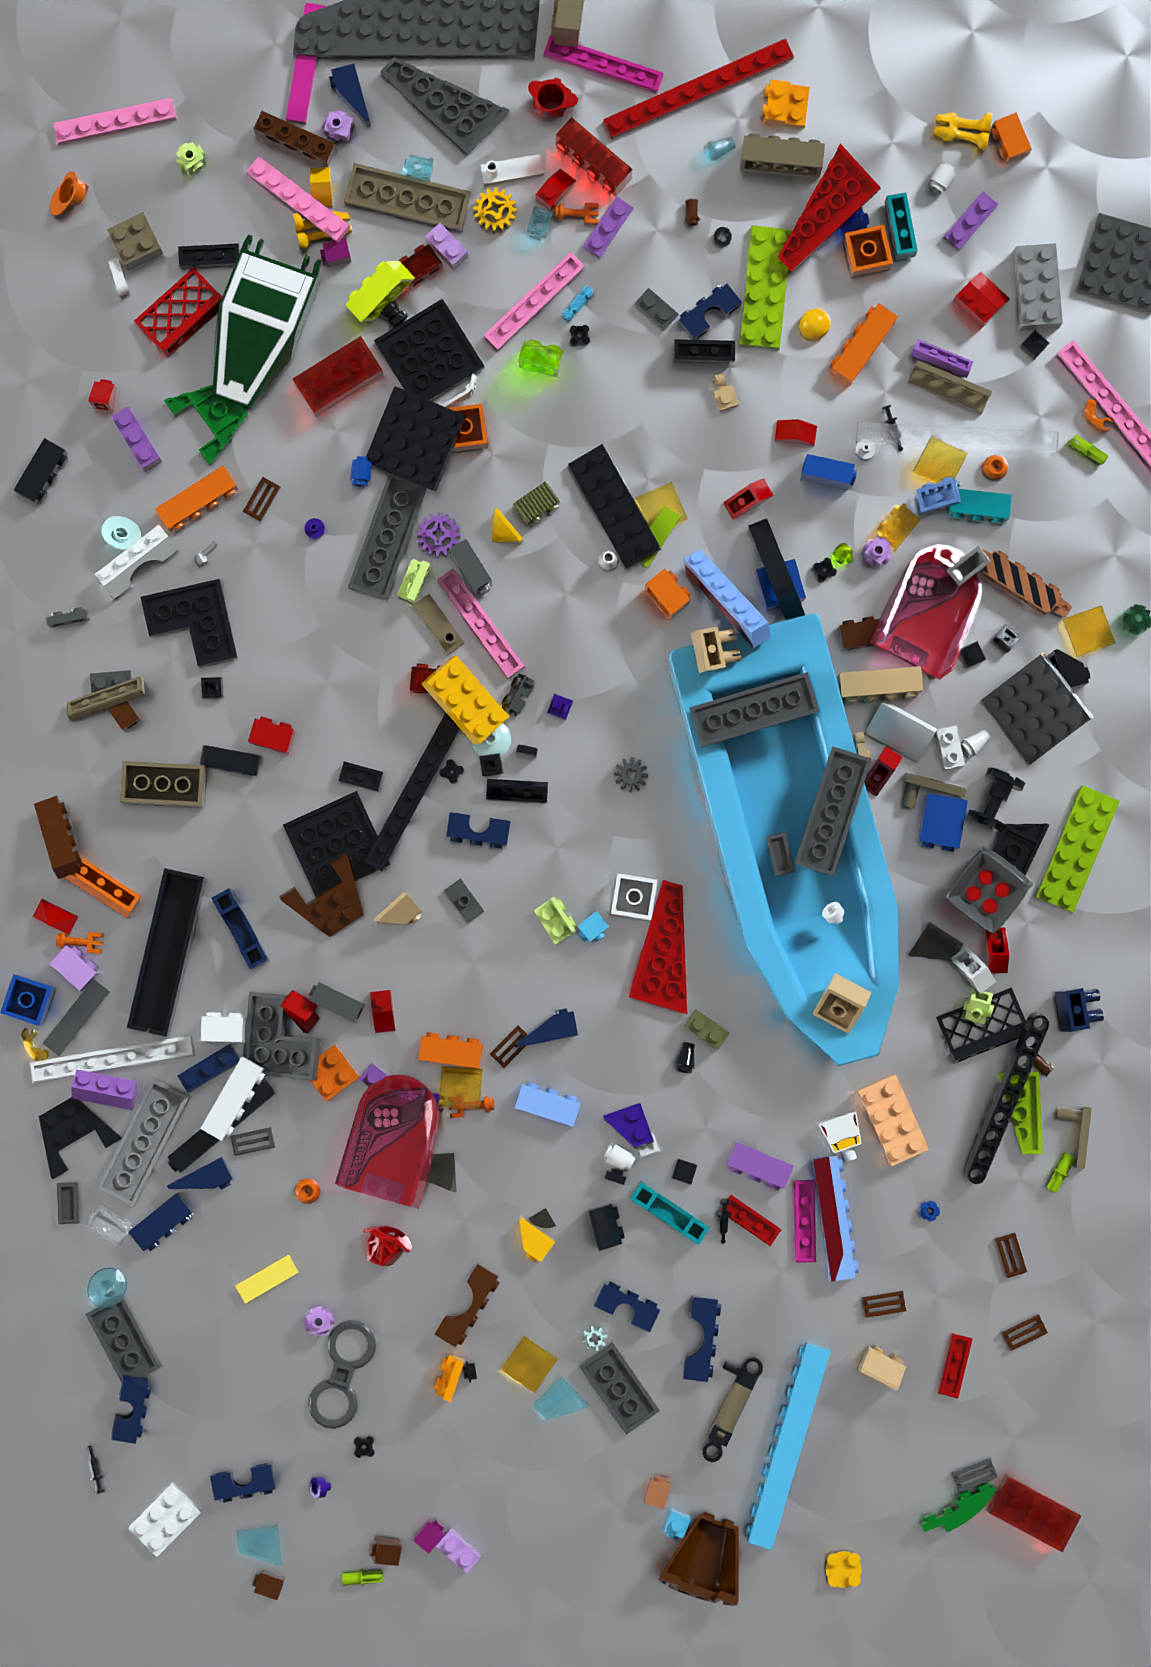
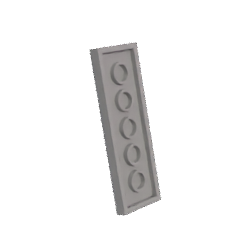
(143, 1142)

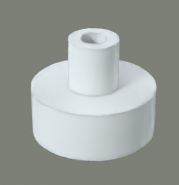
(864, 454)
(833, 913)

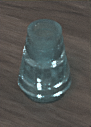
(718, 148)

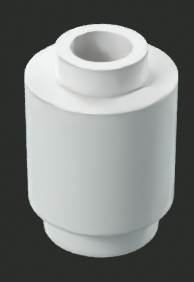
(941, 178)
(619, 1157)

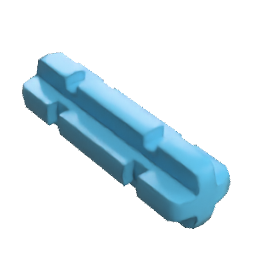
(577, 303)

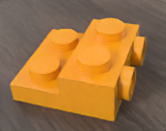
(786, 104)
(446, 1385)

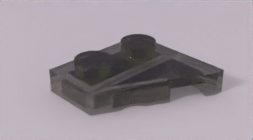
(935, 944)
(443, 1171)

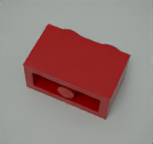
(271, 735)

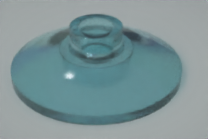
(100, 1283)

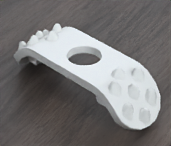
(469, 391)

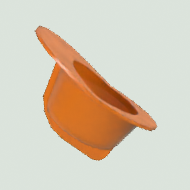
(69, 193)

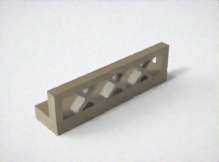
(949, 387)

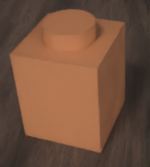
(657, 1492)

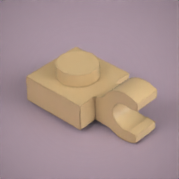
(724, 396)

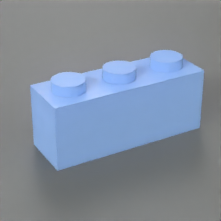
(548, 1104)

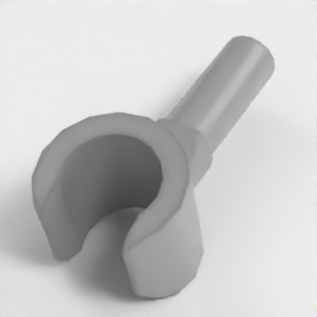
(200, 558)

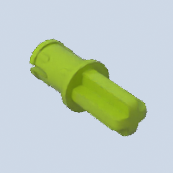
(1089, 449)
(1060, 1173)
(362, 1577)

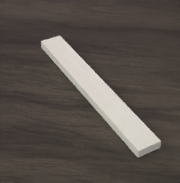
(112, 1058)

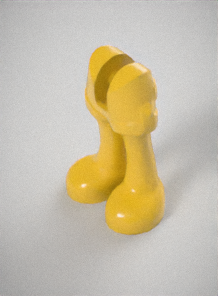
(954, 122)
(302, 225)

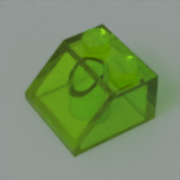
(541, 358)

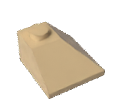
(400, 912)

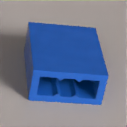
(828, 472)
(942, 822)

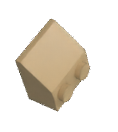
(842, 1003)
(881, 1367)

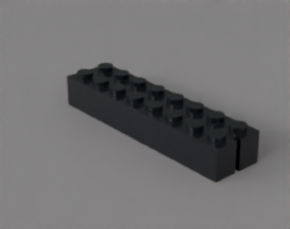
(166, 952)

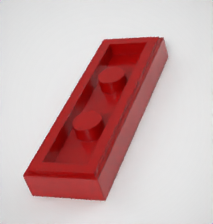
(752, 1221)
(955, 1365)

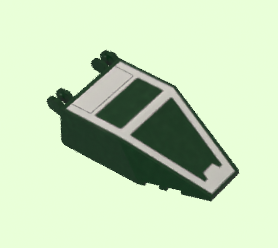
(259, 323)

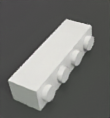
(232, 1099)

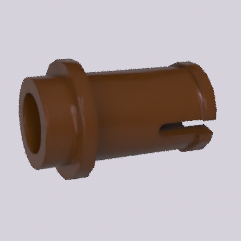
(691, 212)
(1042, 1065)

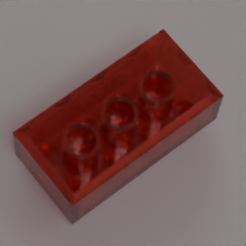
(593, 157)
(338, 376)
(1033, 1513)

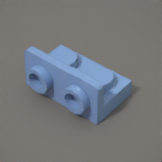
(938, 495)

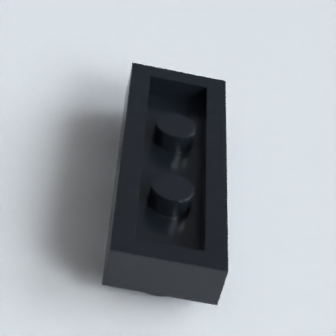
(208, 255)
(517, 790)

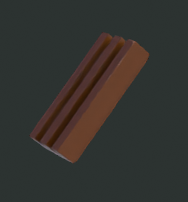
(254, 514)
(499, 1059)
(1005, 1238)
(882, 1304)
(1040, 1325)

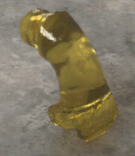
(34, 1052)

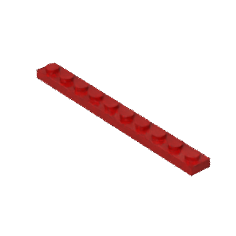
(698, 88)

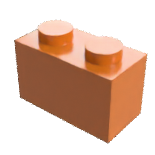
(1011, 137)

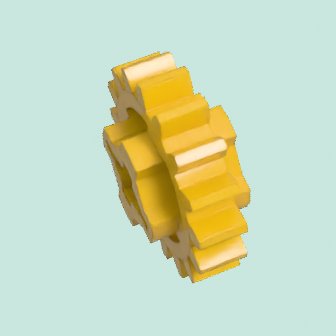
(502, 206)

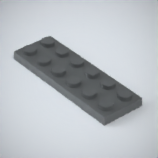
(387, 537)
(754, 709)
(832, 811)

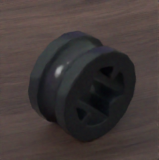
(717, 234)

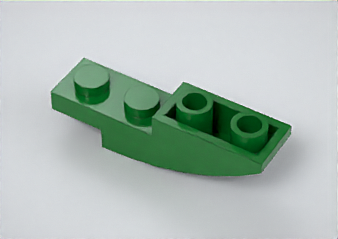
(967, 1507)

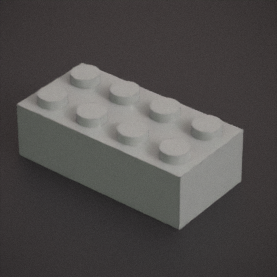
(1037, 287)

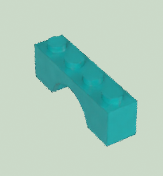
(669, 1213)

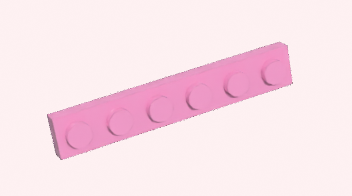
(114, 121)
(298, 199)
(534, 301)
(480, 623)

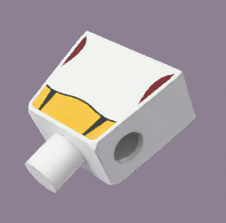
(842, 1134)

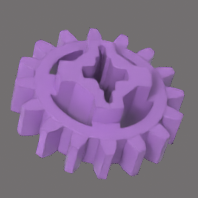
(428, 533)

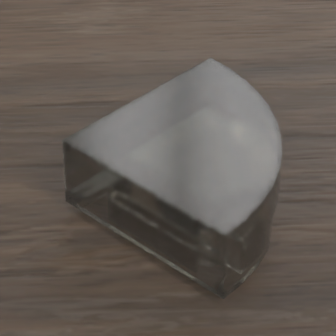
(542, 1219)

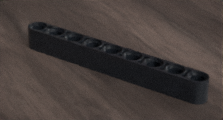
(1008, 1107)

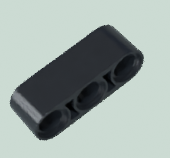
(230, 760)

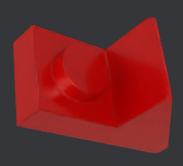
(300, 1011)

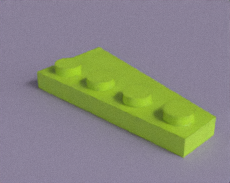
(1027, 1114)

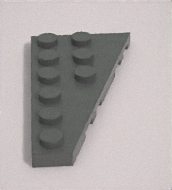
(450, 107)

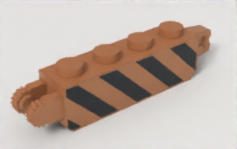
(1023, 585)

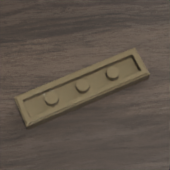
(105, 698)

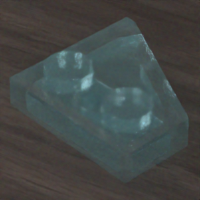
(559, 1400)
(261, 1544)

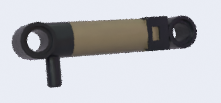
(730, 1412)

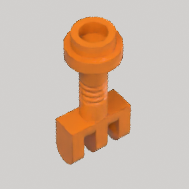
(560, 211)
(61, 940)
(487, 1104)

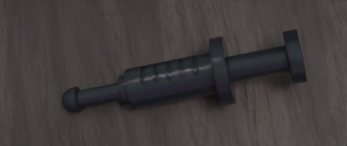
(891, 420)
(724, 1215)
(95, 1472)

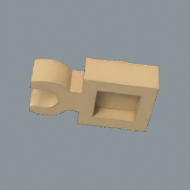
(860, 745)

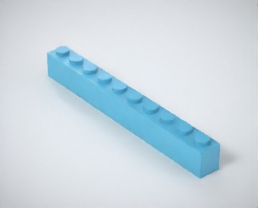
(788, 1445)

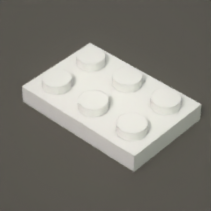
(164, 1520)

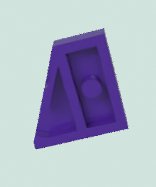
(631, 1125)

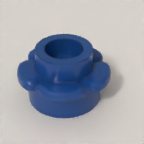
(924, 1211)

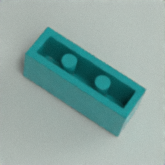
(901, 226)
(981, 506)

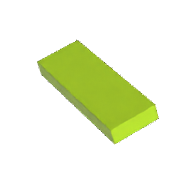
(662, 528)

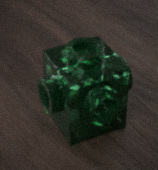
(1130, 622)

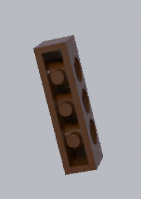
(295, 138)

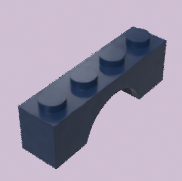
(240, 928)
(697, 1365)

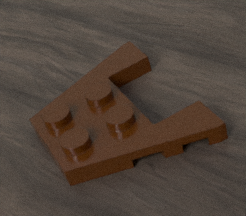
(332, 908)

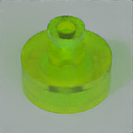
(843, 553)

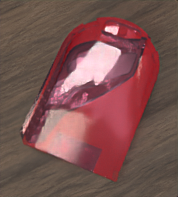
(929, 612)
(391, 1141)

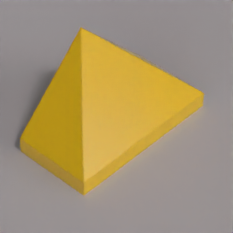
(503, 531)

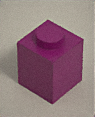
(335, 253)
(429, 1535)

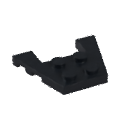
(68, 1124)

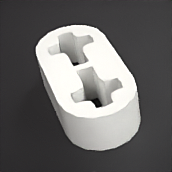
(119, 277)

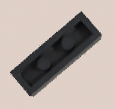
(704, 351)
(41, 471)

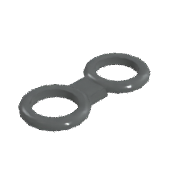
(342, 1374)

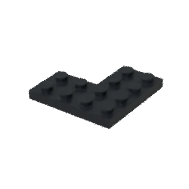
(201, 610)

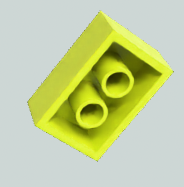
(379, 290)

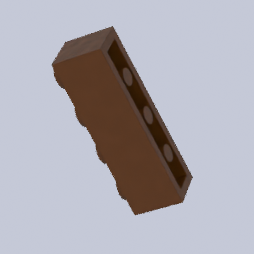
(57, 837)

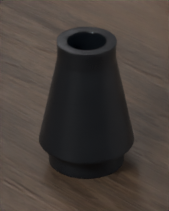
(685, 1060)

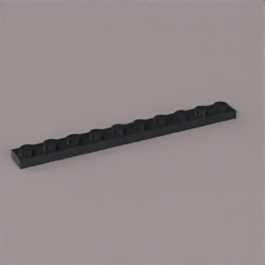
(412, 793)

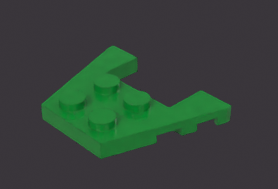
(219, 415)

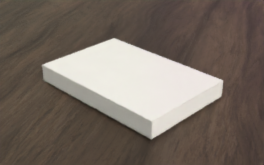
(900, 730)

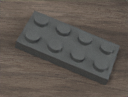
(123, 1340)
(619, 1388)

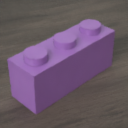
(136, 439)
(104, 1089)
(759, 1166)

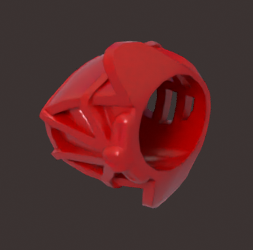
(551, 97)
(386, 1248)

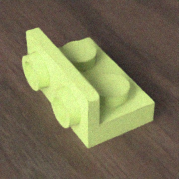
(414, 580)
(555, 920)

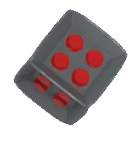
(988, 890)

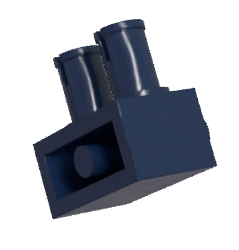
(1073, 1009)

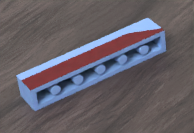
(727, 598)
(833, 1218)

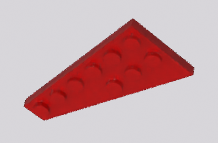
(833, 202)
(662, 964)

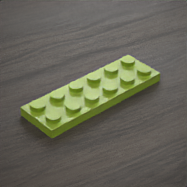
(764, 289)
(1077, 849)

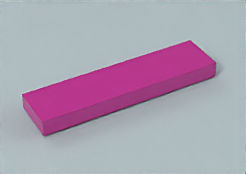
(804, 1221)

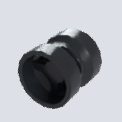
(394, 314)

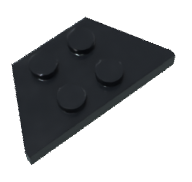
(1020, 844)

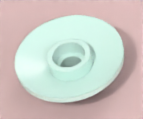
(120, 532)
(500, 745)

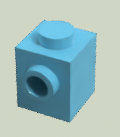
(592, 928)
(676, 1524)

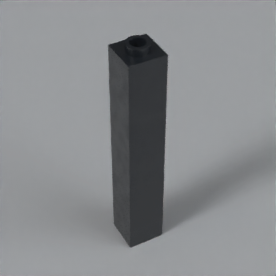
(203, 1141)

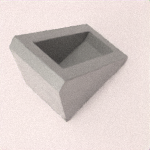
(968, 565)

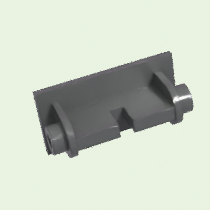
(519, 686)

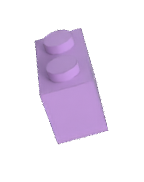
(446, 246)
(74, 968)
(458, 1550)

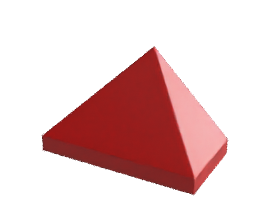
(55, 916)

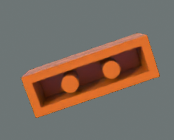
(450, 1050)

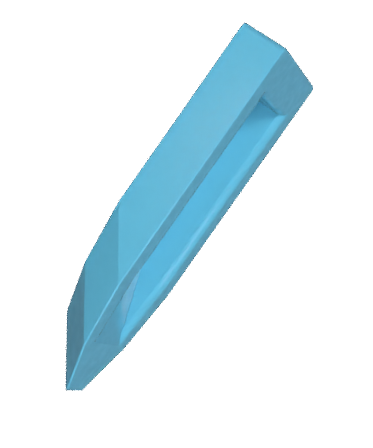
(768, 787)

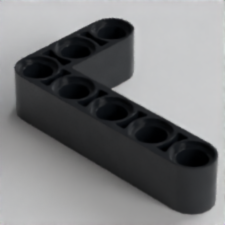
(776, 569)

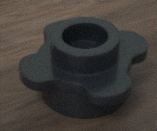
(575, 330)
(826, 563)
(450, 765)
(469, 1371)
(368, 1451)

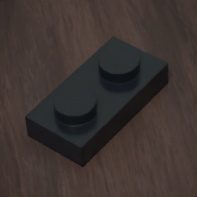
(360, 776)

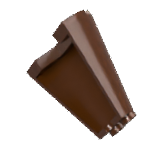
(706, 1562)

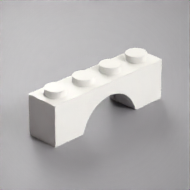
(117, 573)

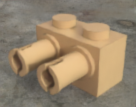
(709, 648)

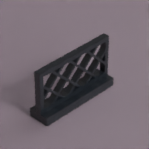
(985, 1043)

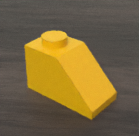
(535, 1241)

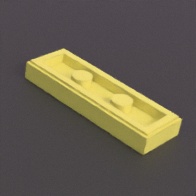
(267, 1279)

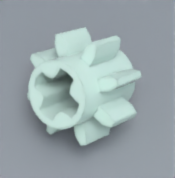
(589, 1335)

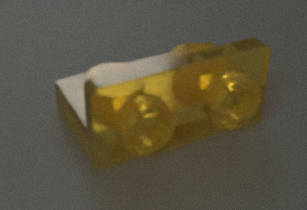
(898, 526)

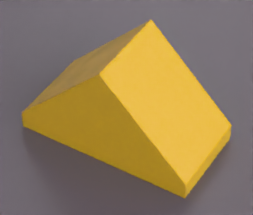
(321, 185)

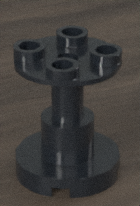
(999, 792)

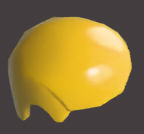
(814, 324)

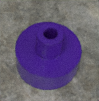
(315, 533)
(319, 1487)

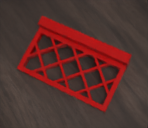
(194, 320)

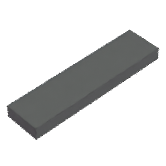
(76, 1017)

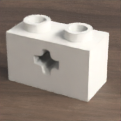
(949, 748)
(973, 969)

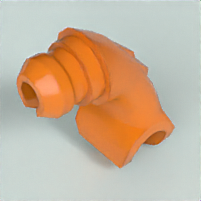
(1090, 412)

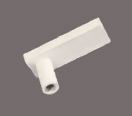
(511, 169)

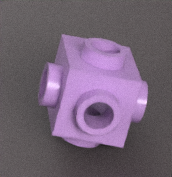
(338, 126)
(872, 557)
(326, 1317)

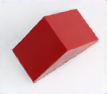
(796, 432)

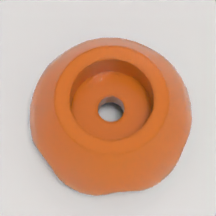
(991, 472)
(312, 1186)

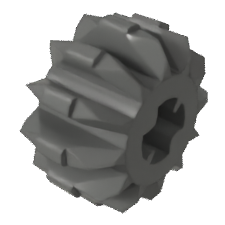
(628, 781)

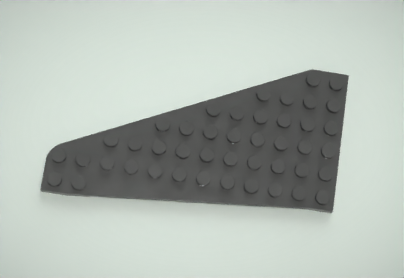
(420, 28)

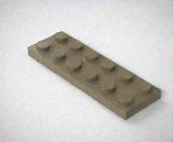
(407, 197)

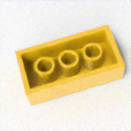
(465, 700)

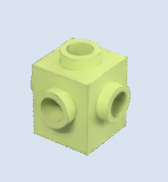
(192, 164)
(978, 1006)

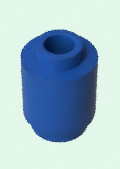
(361, 471)

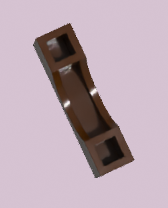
(453, 1327)

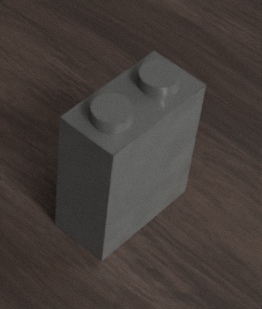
(471, 568)
(336, 1002)

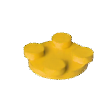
(843, 1569)

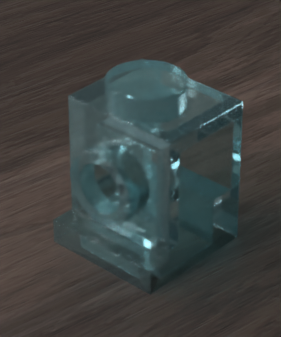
(424, 172)
(540, 216)

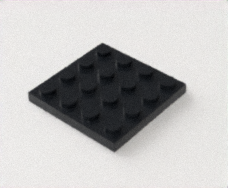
(429, 352)
(415, 438)
(329, 834)

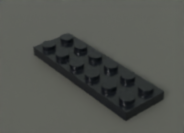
(614, 506)

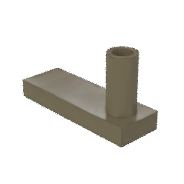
(438, 624)
(915, 781)
(1081, 1117)

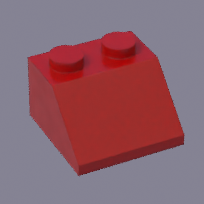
(981, 299)

